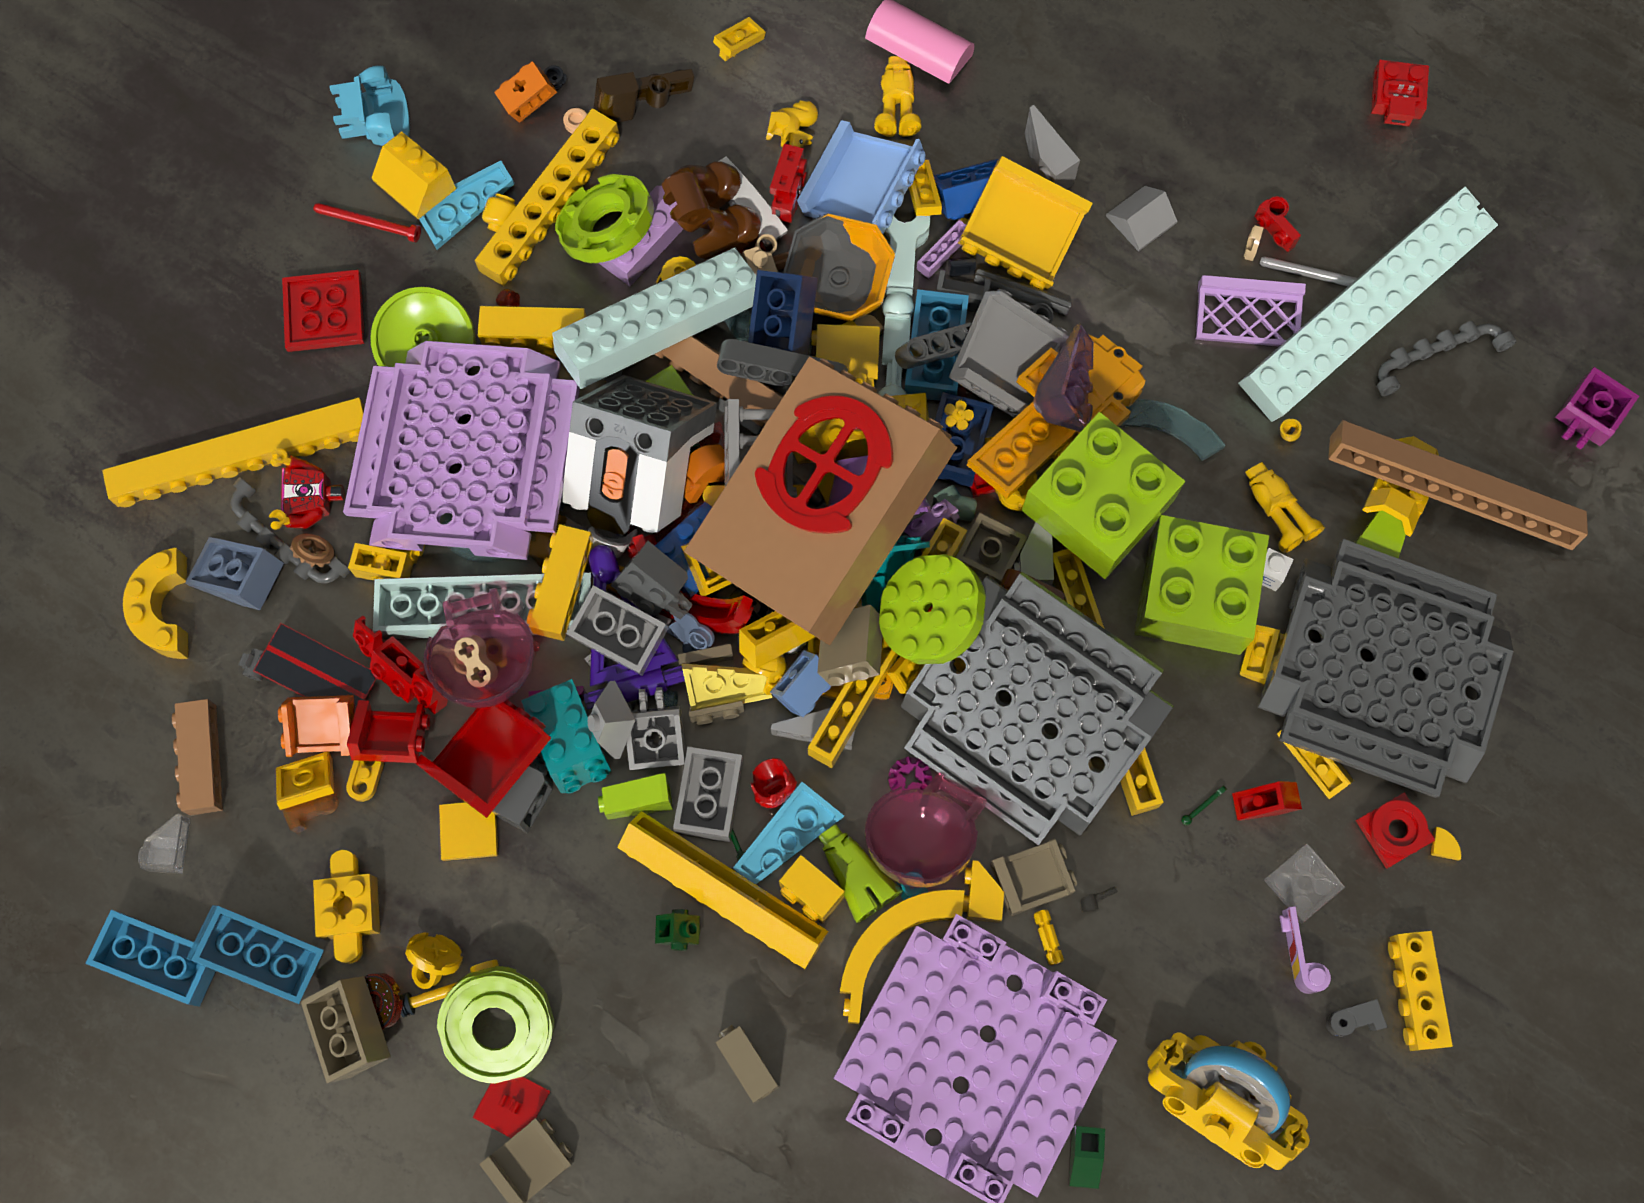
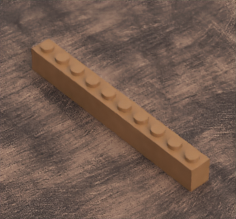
(1457, 485)

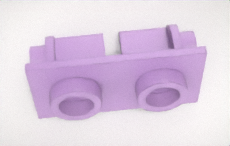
(930, 520)

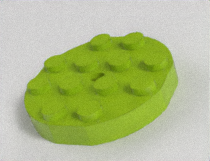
(951, 624)

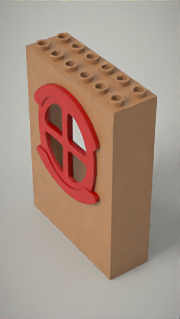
(822, 559)

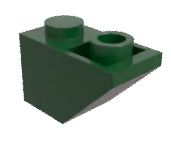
(1086, 1156)

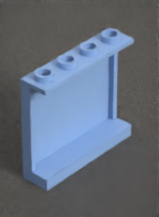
(861, 177)

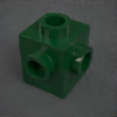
(677, 929)

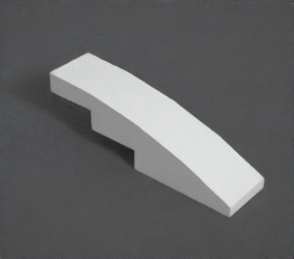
(750, 197)

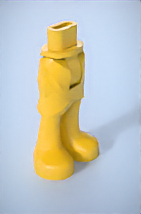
(897, 88)
(1273, 496)

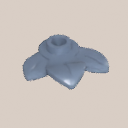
(691, 633)

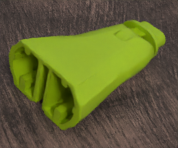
(858, 875)

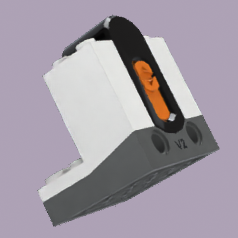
(632, 454)

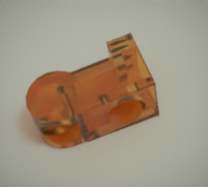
(299, 814)

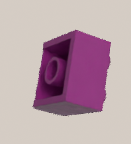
(1596, 408)

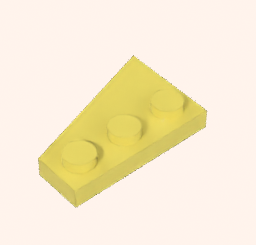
(722, 685)

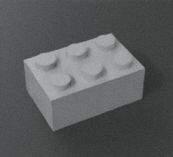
(617, 630)
(708, 794)

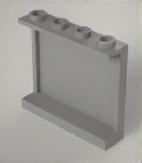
(1001, 347)

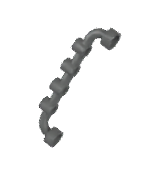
(1445, 342)
(268, 538)

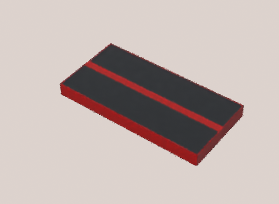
(312, 667)

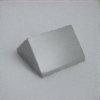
(1143, 216)

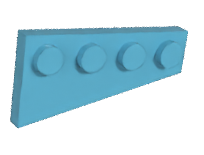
(790, 830)

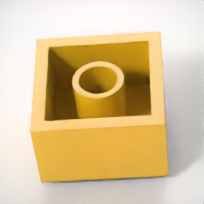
(810, 889)

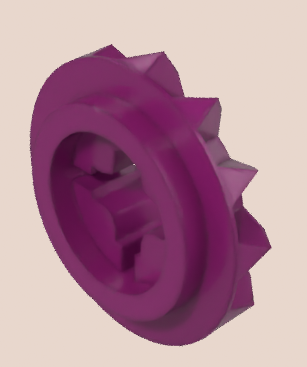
(905, 766)

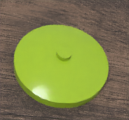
(418, 317)

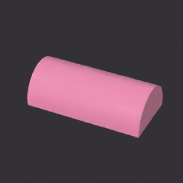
(919, 40)

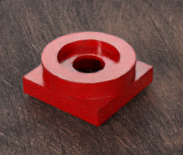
(1387, 847)

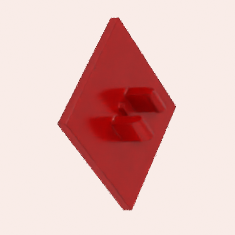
(511, 1105)

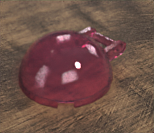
(507, 646)
(922, 834)

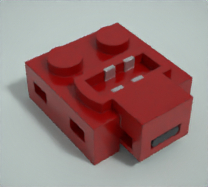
(1399, 91)
(788, 182)

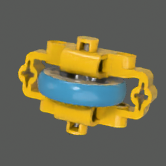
(1230, 1098)

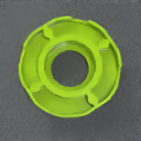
(586, 207)
(491, 989)

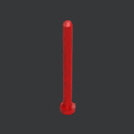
(412, 232)

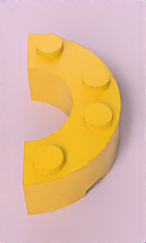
(144, 602)

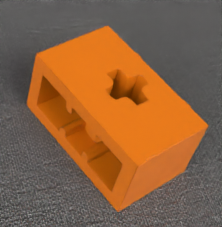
(525, 91)

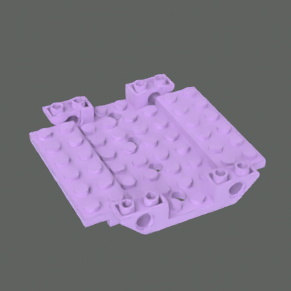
(508, 450)
(1020, 1085)

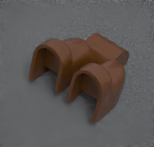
(699, 196)

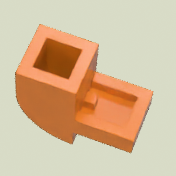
(704, 467)

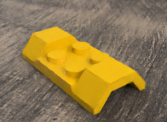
(1396, 500)

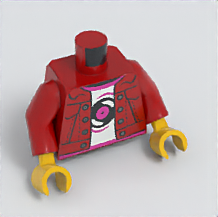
(304, 493)

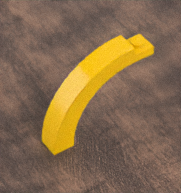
(909, 913)

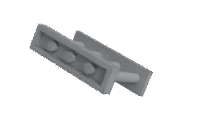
(734, 440)

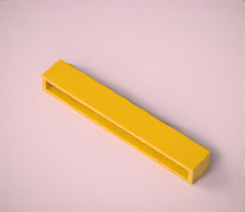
(722, 889)

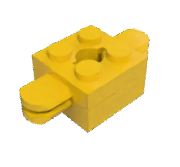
(346, 906)

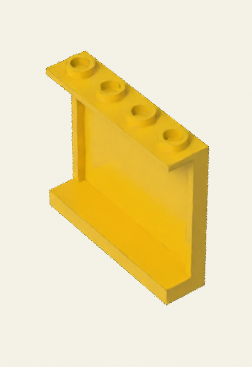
(1023, 223)

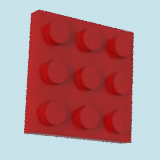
(323, 310)

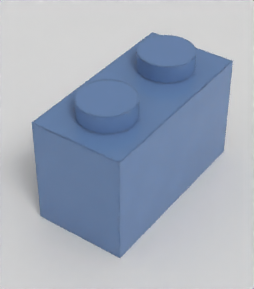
(801, 685)

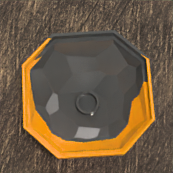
(847, 259)

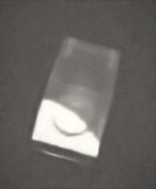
(166, 847)

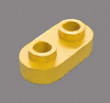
(364, 774)

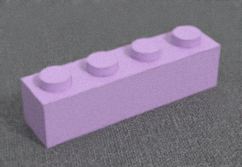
(941, 251)

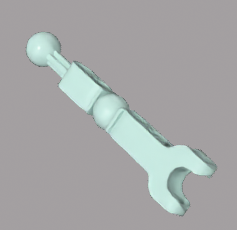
(899, 305)

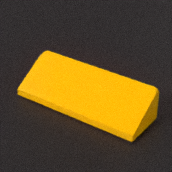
(1326, 773)

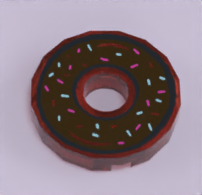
(387, 990)

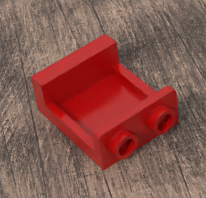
(387, 735)

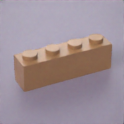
(197, 757)

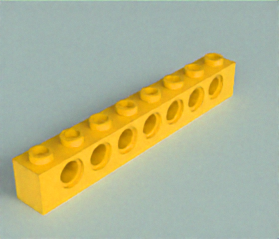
(593, 127)

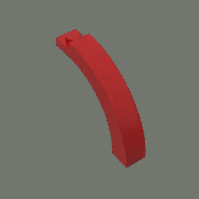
(718, 614)

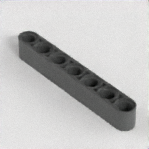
(944, 342)

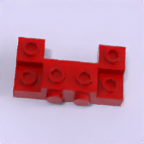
(397, 667)

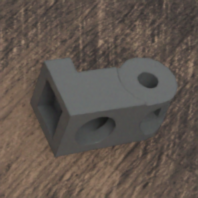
(1346, 1020)

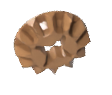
(322, 549)

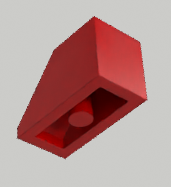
(1267, 800)

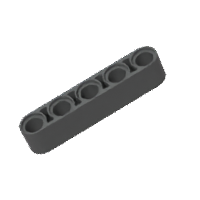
(763, 363)

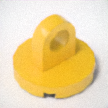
(432, 955)

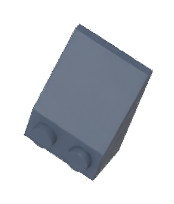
(235, 572)

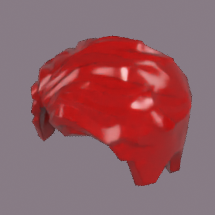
(772, 783)

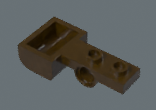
(618, 93)

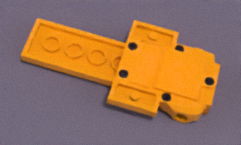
(1031, 441)

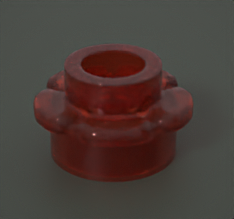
(508, 298)

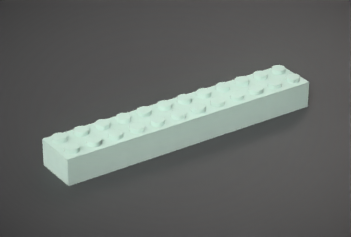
(1367, 304)

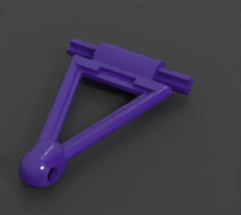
(604, 572)

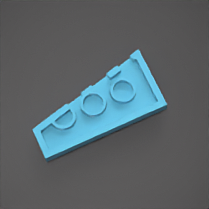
(465, 203)

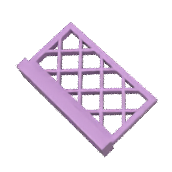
(1245, 290)

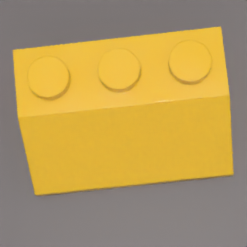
(412, 175)

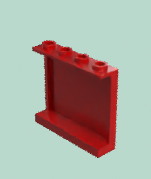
(488, 755)

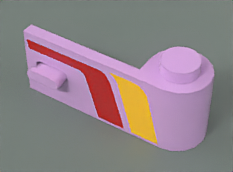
(1307, 976)

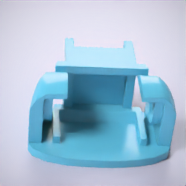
(375, 113)

